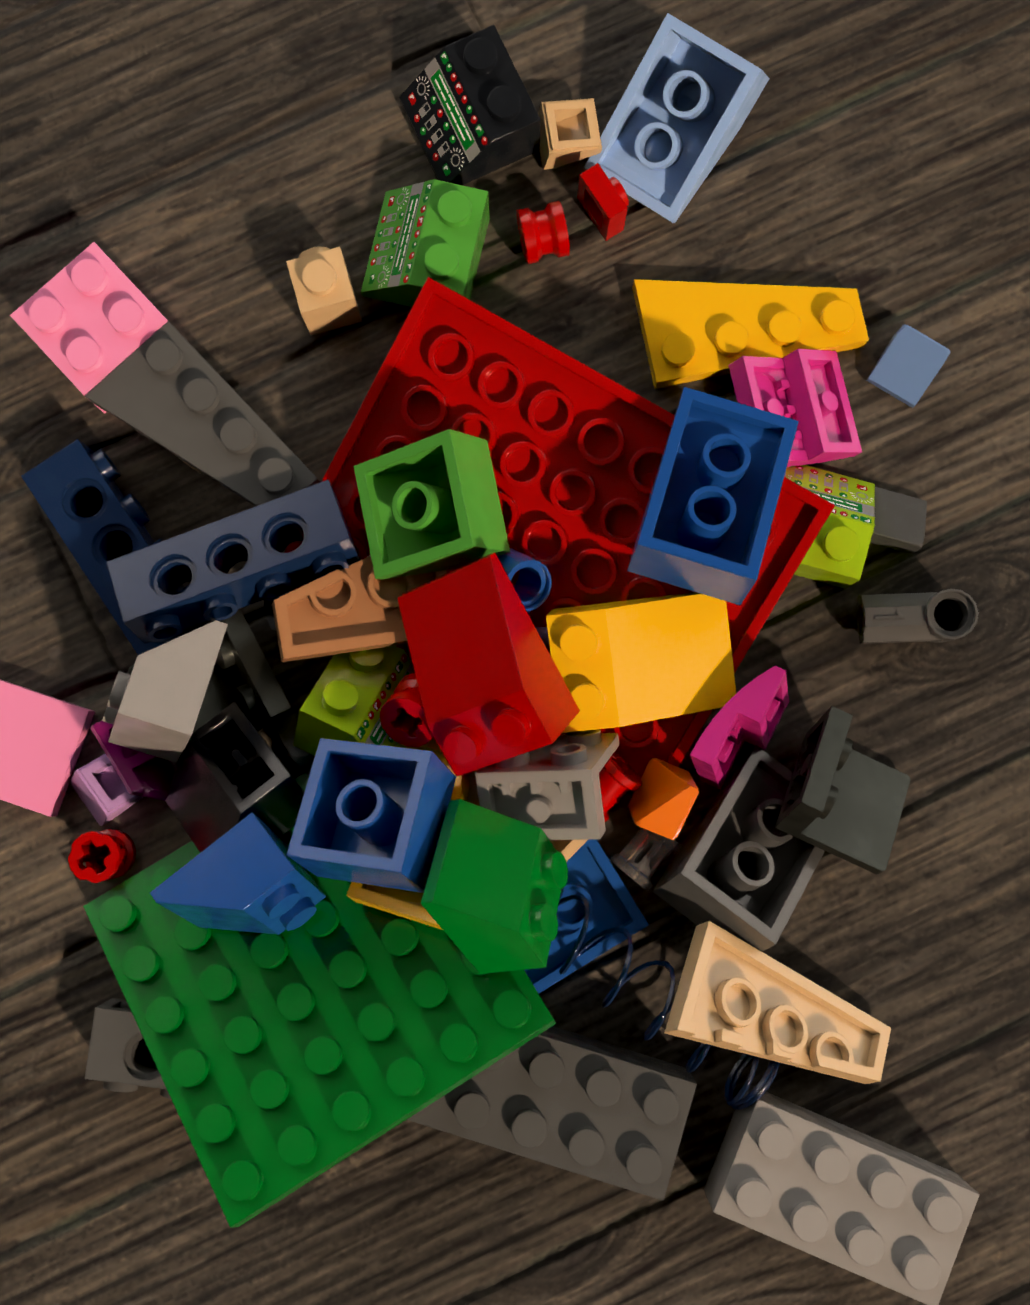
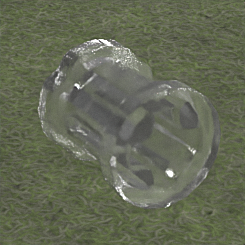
(651, 861)

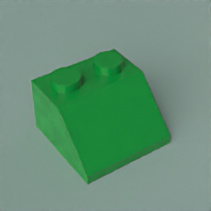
(495, 888)

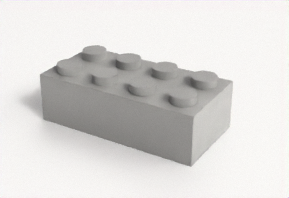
(841, 1196)

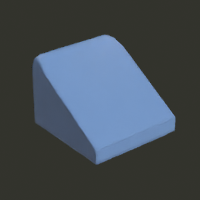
(908, 365)

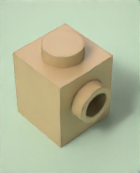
(323, 289)

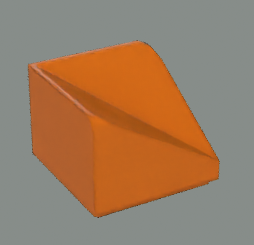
(663, 798)

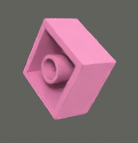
(89, 318)

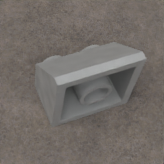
(163, 695)

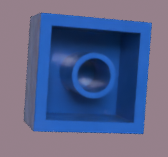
(372, 814)

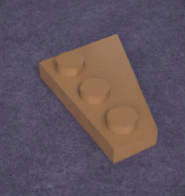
(343, 613)

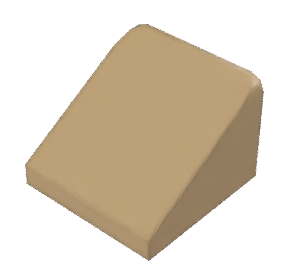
(568, 132)

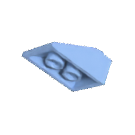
(677, 117)

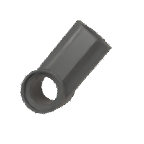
(911, 617)

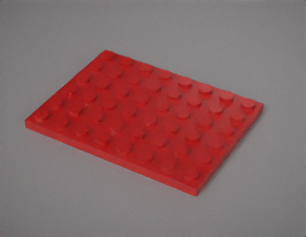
(568, 468)

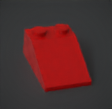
(482, 668)

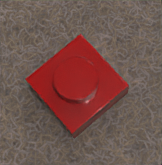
(603, 201)

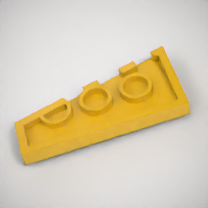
(705, 326)

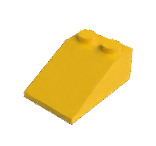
(643, 658)

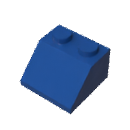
(242, 884)

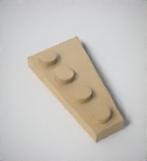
(764, 1009)

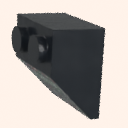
(472, 109)

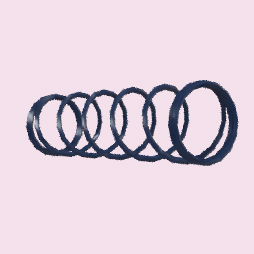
(653, 1028)

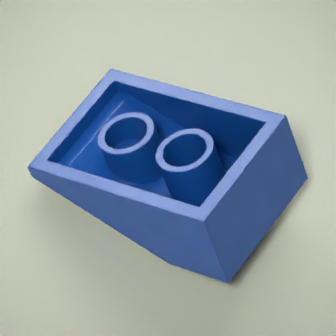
(714, 497)

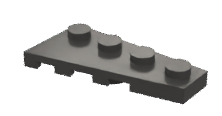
(194, 413)

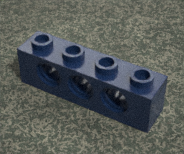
(62, 489)
(150, 576)

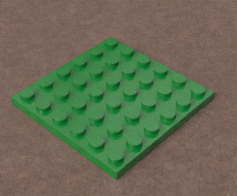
(304, 1037)

